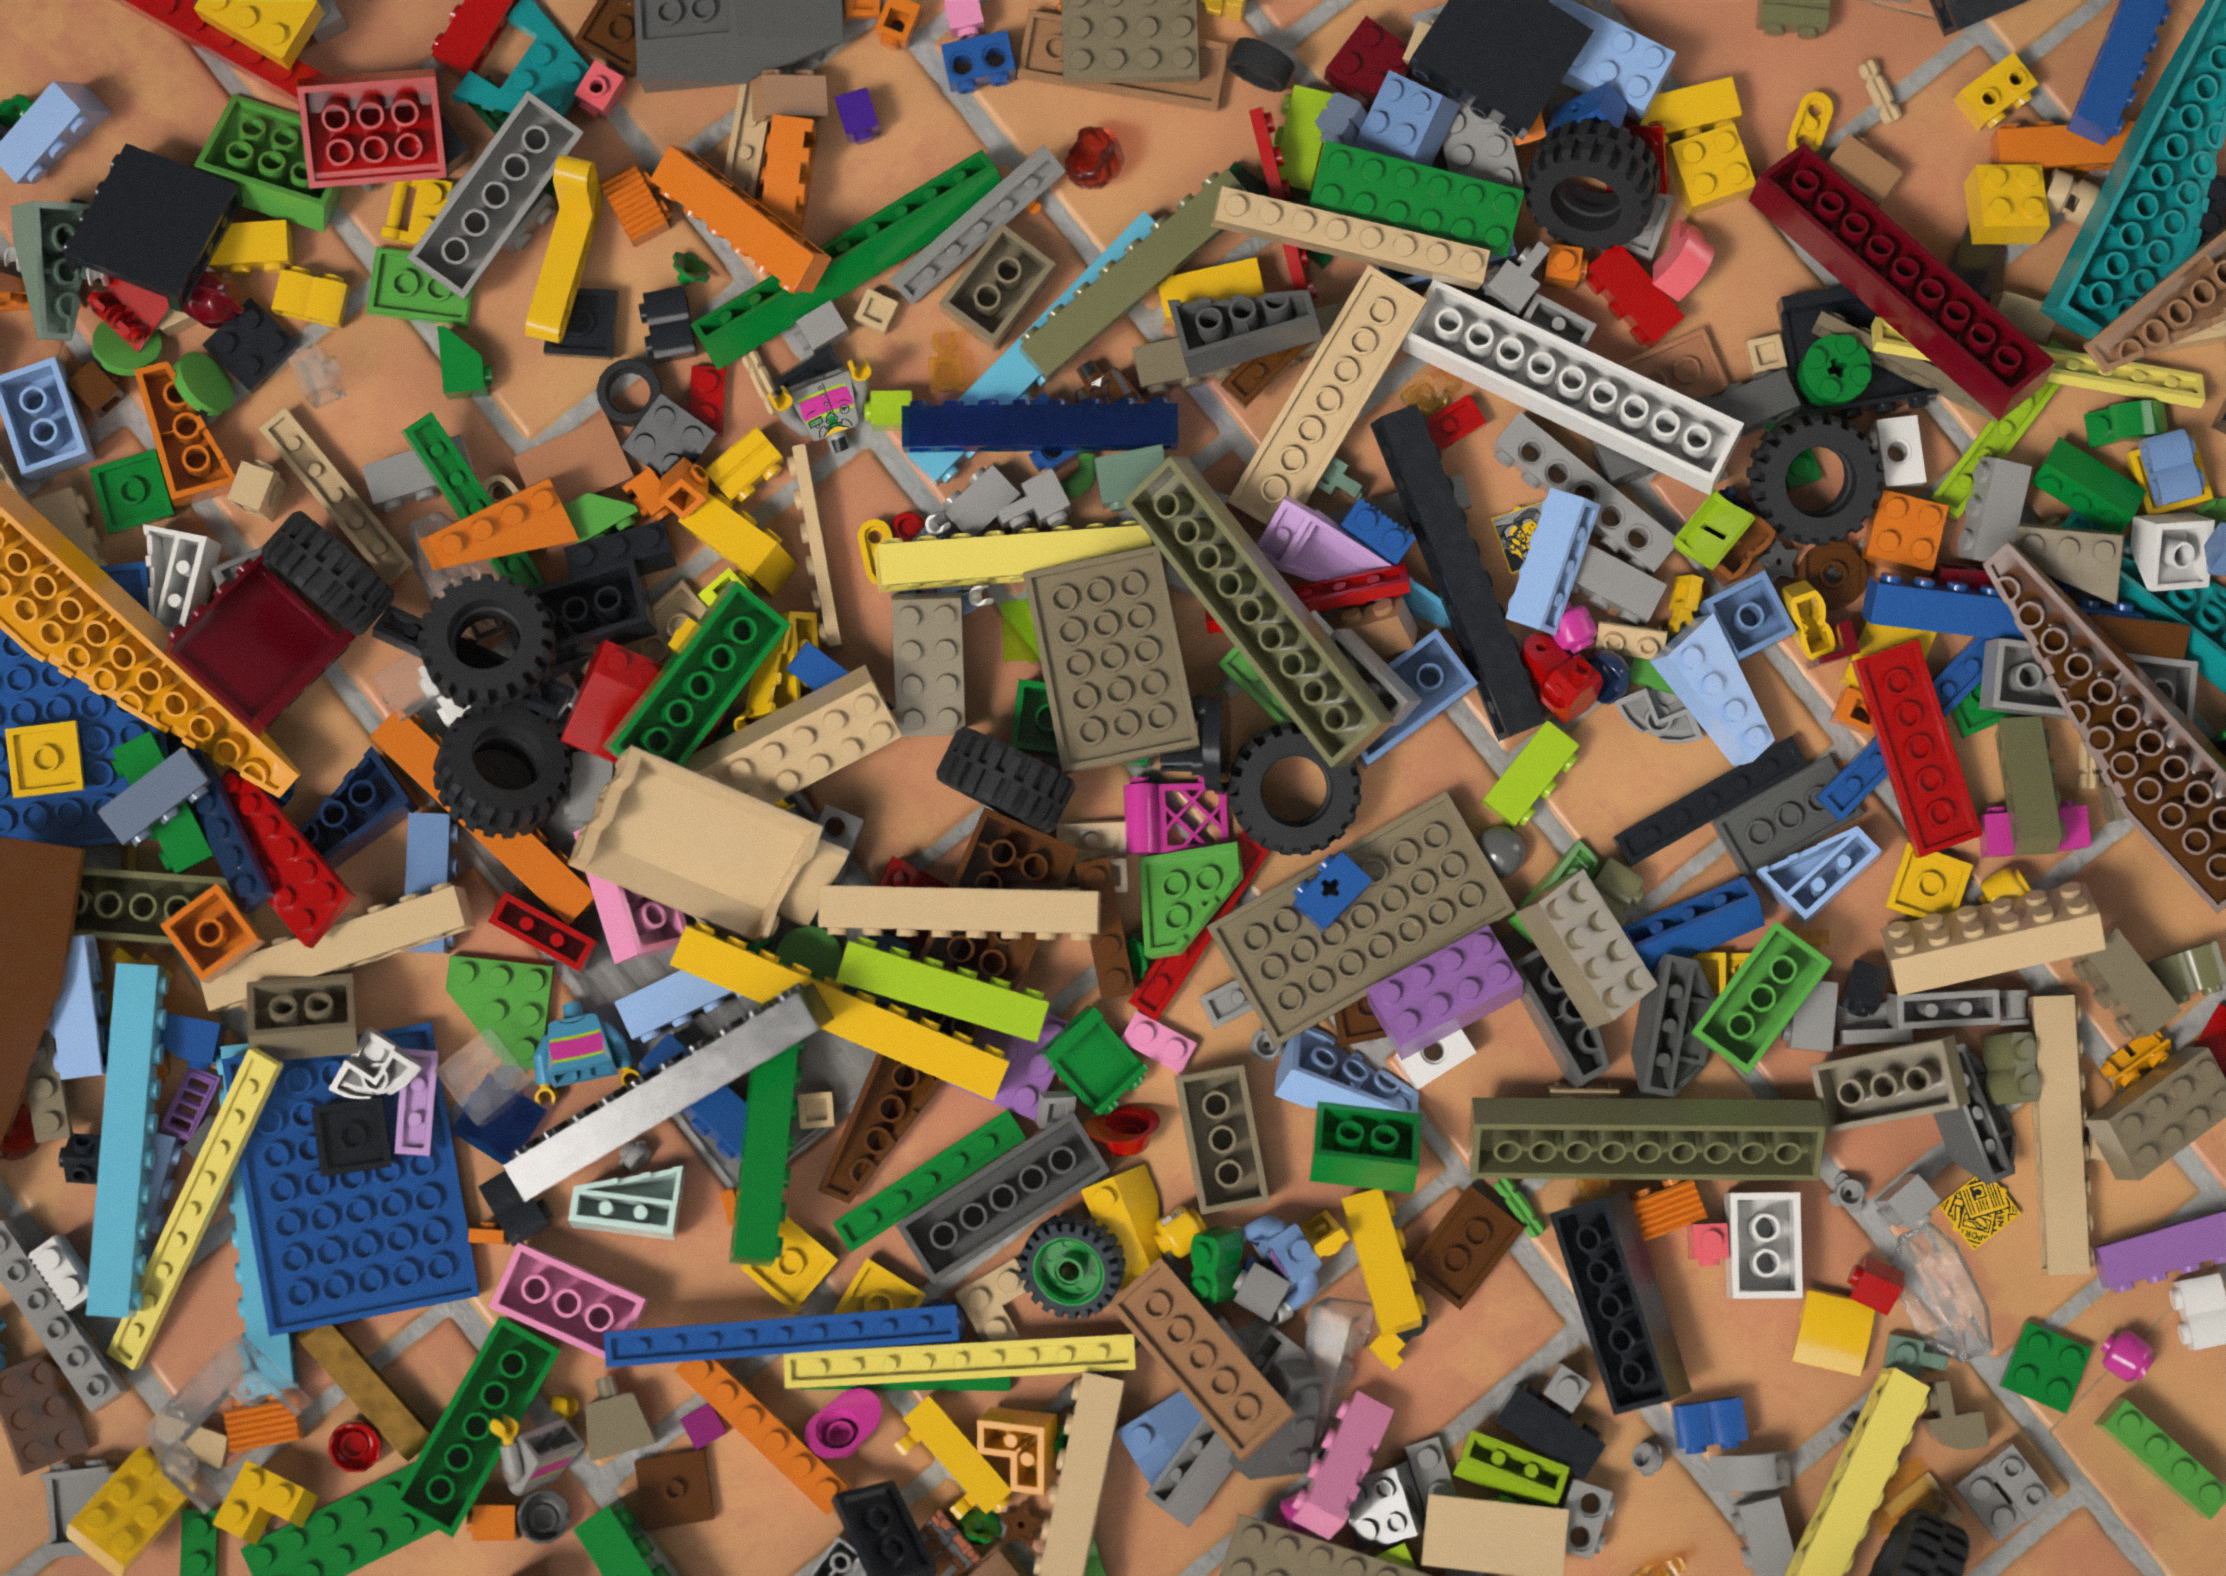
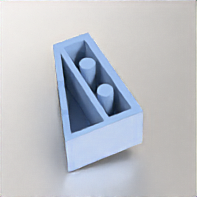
(1818, 875)

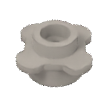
(1857, 1189)

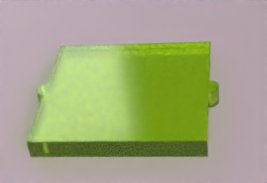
(1018, 632)

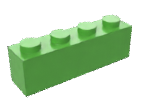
(2162, 1458)

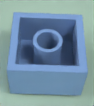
(1750, 616)

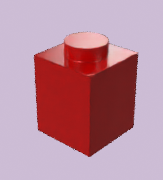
(1875, 1284)

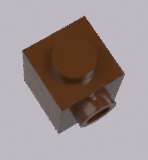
(96, 387)

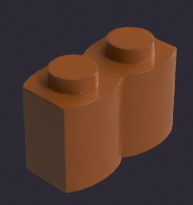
(1748, 547)

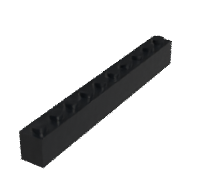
(1458, 572)

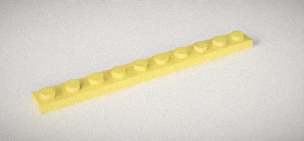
(2081, 371)
(196, 1205)
(959, 1361)

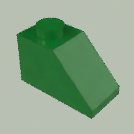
(462, 368)

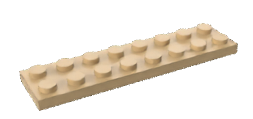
(1329, 395)

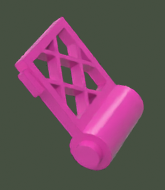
(1146, 816)

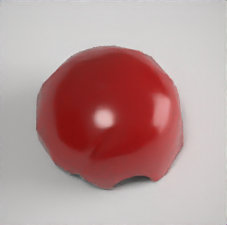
(355, 1446)

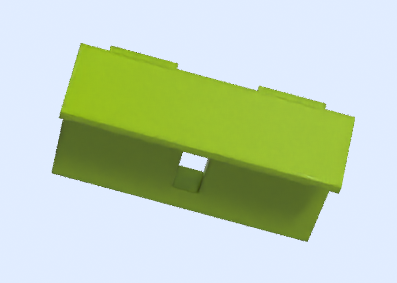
(1722, 517)

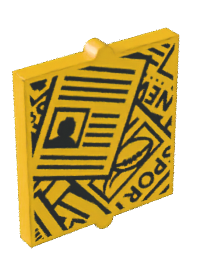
(1978, 1211)

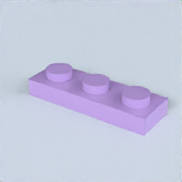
(417, 1107)

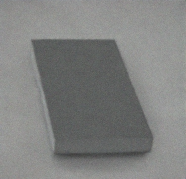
(1780, 820)

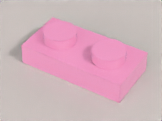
(1158, 1042)

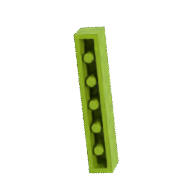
(942, 990)

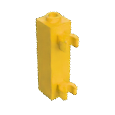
(958, 1455)

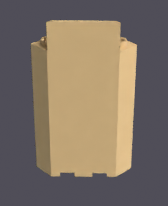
(705, 848)

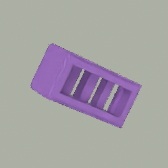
(168, 1124)

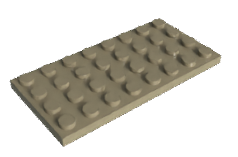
(1423, 896)

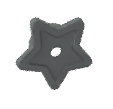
(1769, 559)

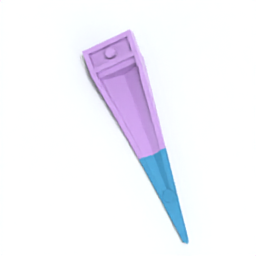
(1320, 549)

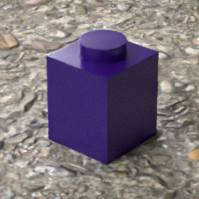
(857, 116)

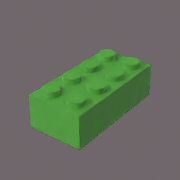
(1761, 998)

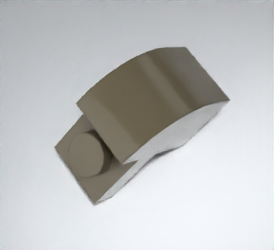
(1952, 1429)

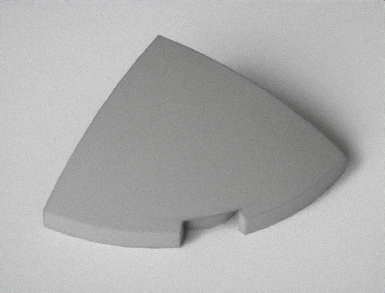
(1659, 715)
(376, 1069)

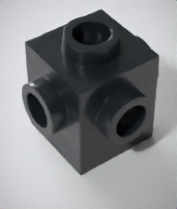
(81, 1158)

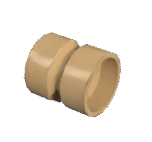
(2058, 190)

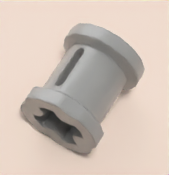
(2014, 1008)

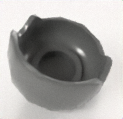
(1503, 849)
(543, 1516)

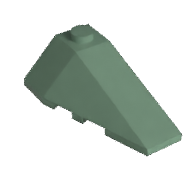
(50, 286)

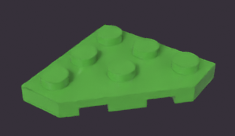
(1184, 893)
(505, 997)

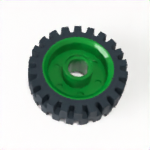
(1067, 1289)

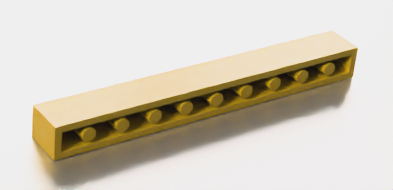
(855, 1016)

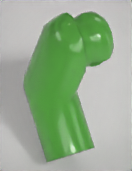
(1083, 479)

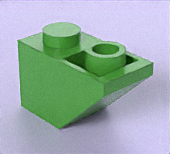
(600, 516)

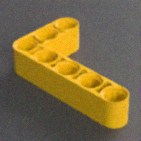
(568, 248)

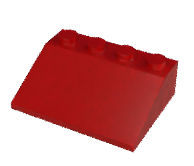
(372, 128)
(606, 695)

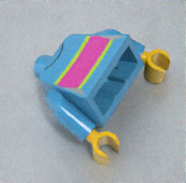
(579, 1051)

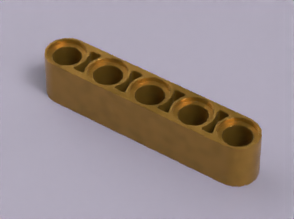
(367, 1388)

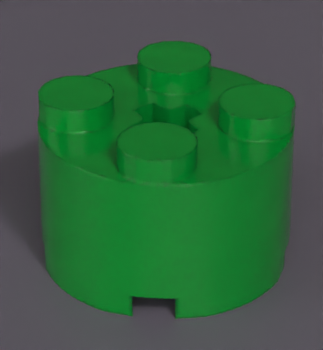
(1840, 353)

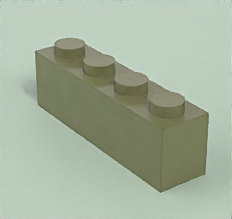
(2029, 785)

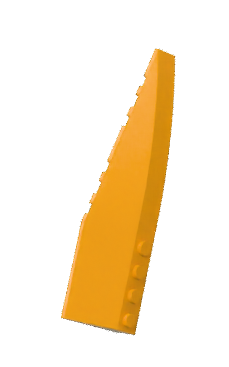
(95, 631)

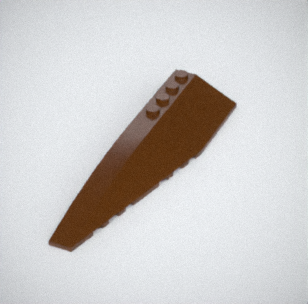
(36, 934)

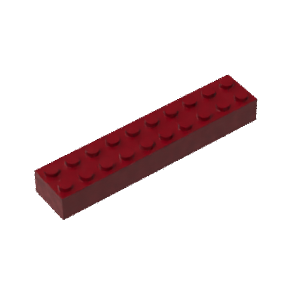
(1901, 281)

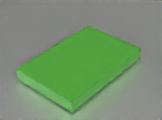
(408, 293)

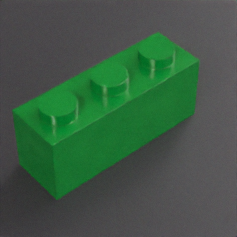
(2088, 486)

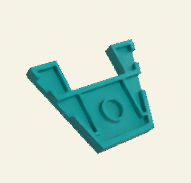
(547, 70)

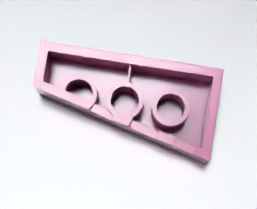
(1343, 1464)

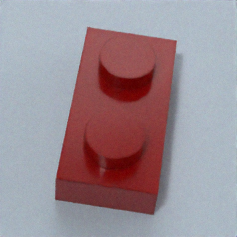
(708, 395)
(1455, 422)

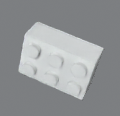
(1763, 1245)

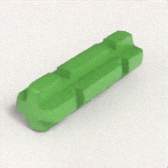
(1520, 1207)

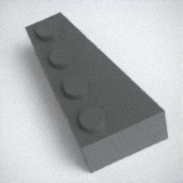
(1242, 328)
(1572, 1044)

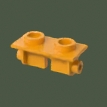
(2128, 1070)

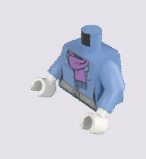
(1288, 1255)

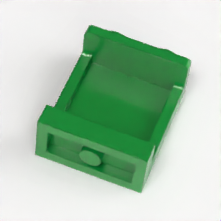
(1093, 1061)

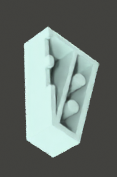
(631, 1205)

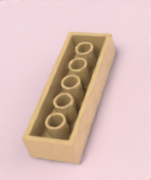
(802, 740)
(1992, 938)

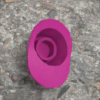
(844, 1424)

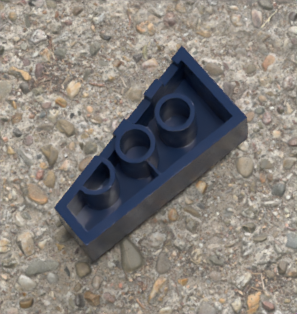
(358, 810)

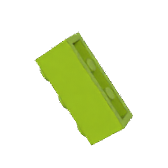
(1301, 137)
(1531, 775)
(1510, 1470)

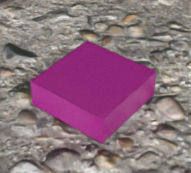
(703, 1426)

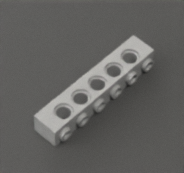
(1578, 476)
(57, 1328)

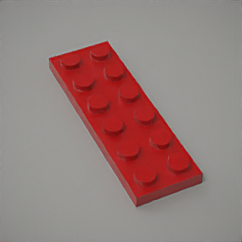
(1916, 748)
(305, 886)

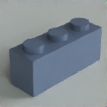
(155, 798)

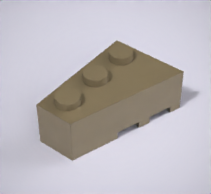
(2076, 556)

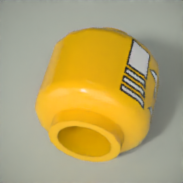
(1177, 1231)

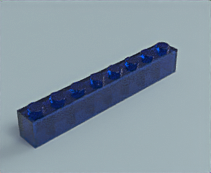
(1039, 426)

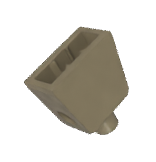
(616, 1421)

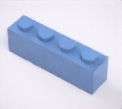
(431, 862)

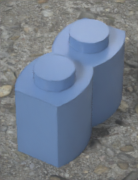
(2171, 467)

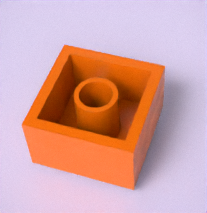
(1904, 534)
(213, 933)

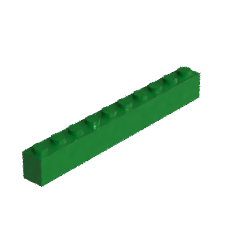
(856, 257)

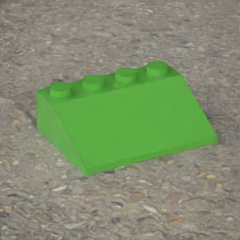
(265, 157)

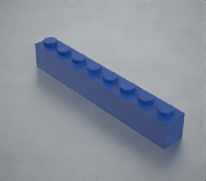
(1954, 607)

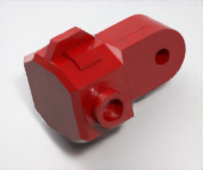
(1565, 682)

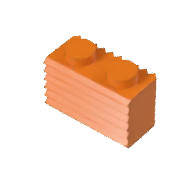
(635, 205)
(1667, 1208)
(261, 1425)

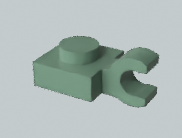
(1336, 478)
(1908, 1355)

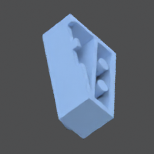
(50, 130)

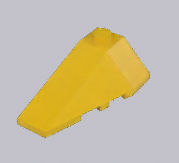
(1130, 1210)

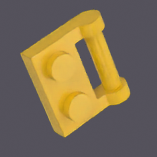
(428, 203)

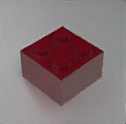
(1365, 61)

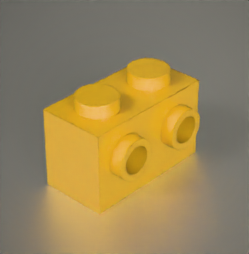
(1996, 92)

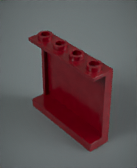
(255, 646)

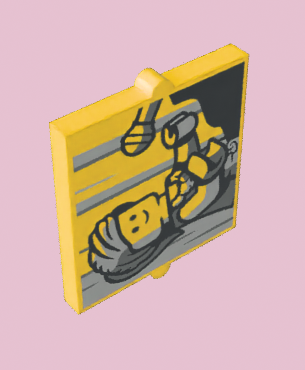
(1514, 533)

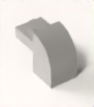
(1750, 1471)

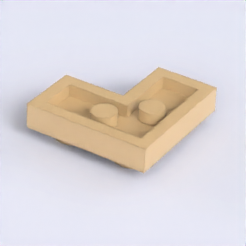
(985, 1301)

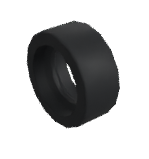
(1260, 64)
(611, 374)

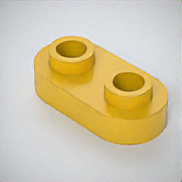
(1808, 126)
(868, 548)

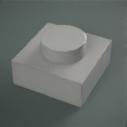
(1054, 1106)

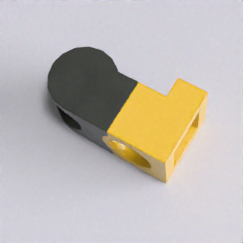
(1387, 1347)

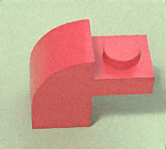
(1683, 262)

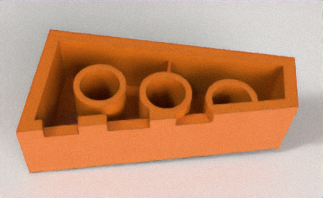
(789, 168)
(185, 447)
(510, 526)

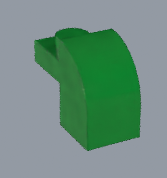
(2126, 422)

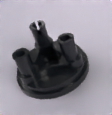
(1214, 737)

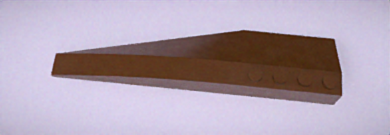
(2147, 749)
(997, 857)

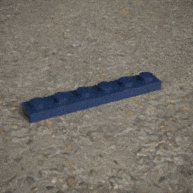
(228, 837)

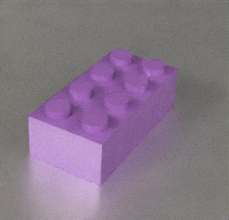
(1445, 992)

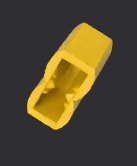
(311, 297)
(1808, 616)

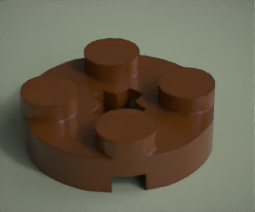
(1846, 562)

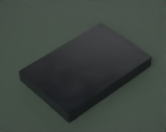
(883, 1531)

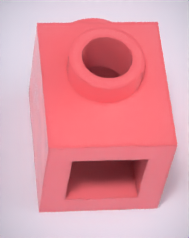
(600, 91)
(1708, 1243)

